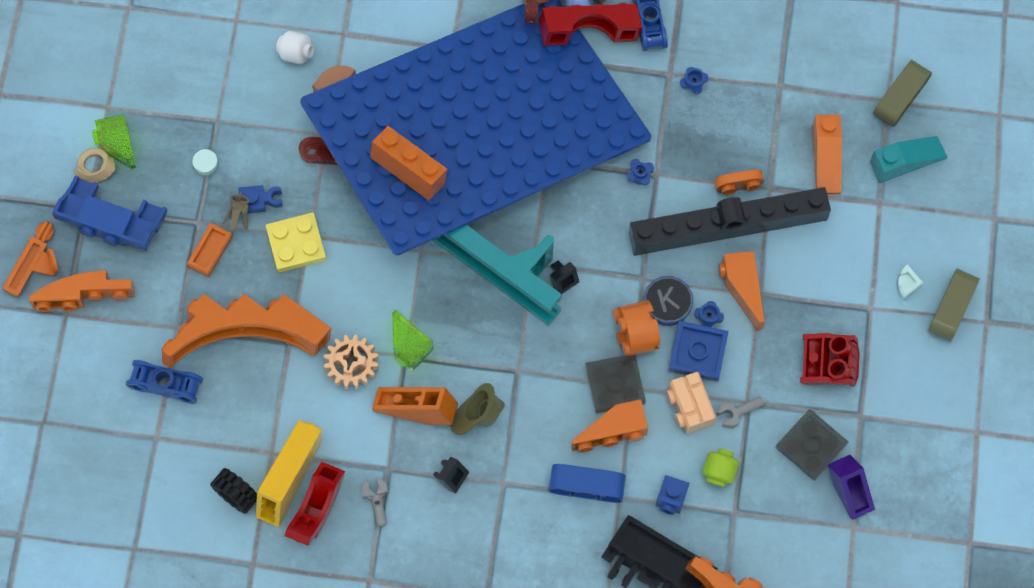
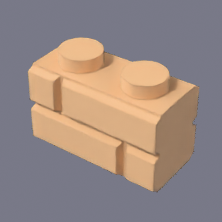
(691, 403)

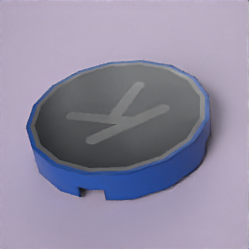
(670, 300)

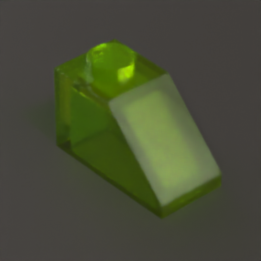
(114, 139)
(409, 342)

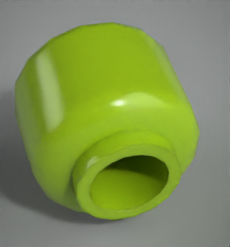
(720, 467)

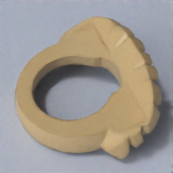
(106, 170)

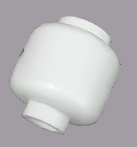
(295, 47)

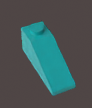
(906, 157)

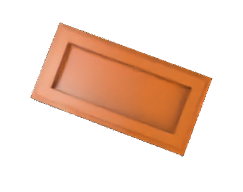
(209, 249)

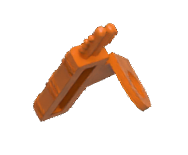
(33, 260)

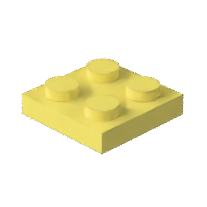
(295, 242)

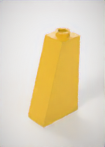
(287, 473)

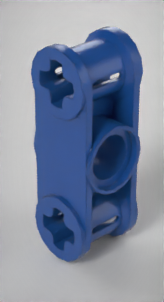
(653, 31)
(181, 386)

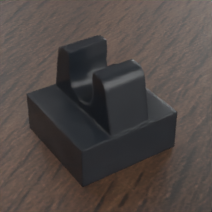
(563, 276)
(452, 474)

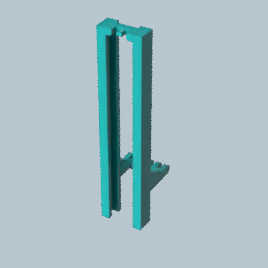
(512, 275)

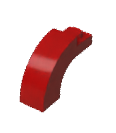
(316, 504)

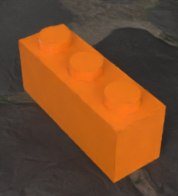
(408, 163)

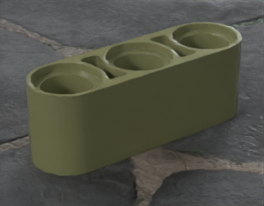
(902, 93)
(953, 305)

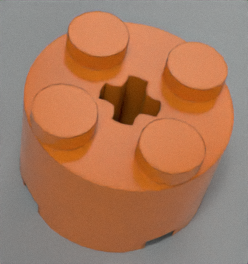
(637, 328)

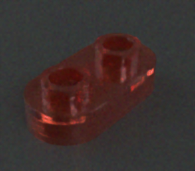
(322, 153)

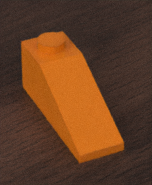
(828, 152)
(742, 282)
(417, 404)

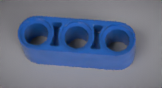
(587, 483)

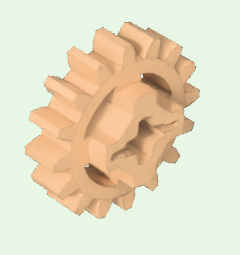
(361, 363)

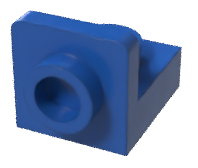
(672, 495)

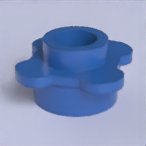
(694, 73)
(637, 178)
(709, 307)

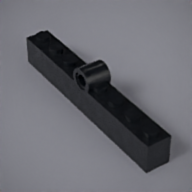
(729, 220)

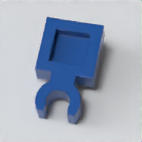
(259, 198)

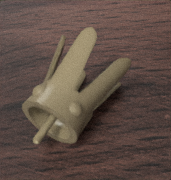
(237, 204)

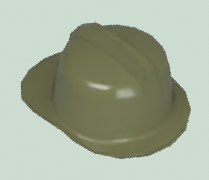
(478, 410)

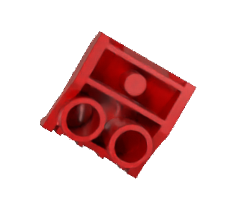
(830, 359)

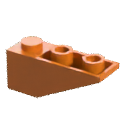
(620, 423)

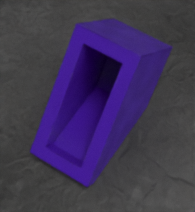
(851, 486)

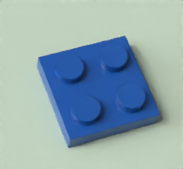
(698, 350)

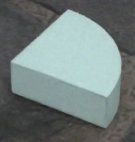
(908, 282)

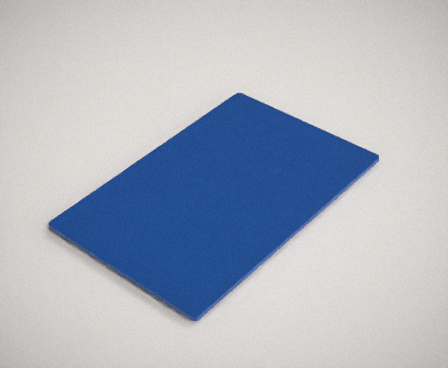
(478, 116)

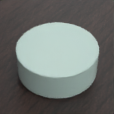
(205, 162)

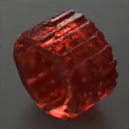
(531, 12)

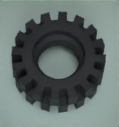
(234, 490)

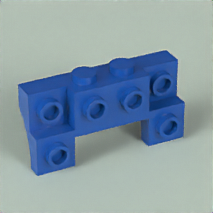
(108, 220)

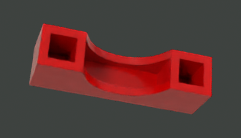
(618, 21)

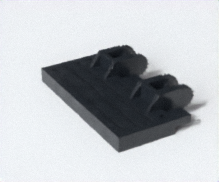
(652, 553)

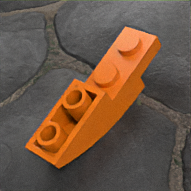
(70, 291)

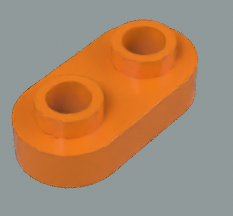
(730, 183)

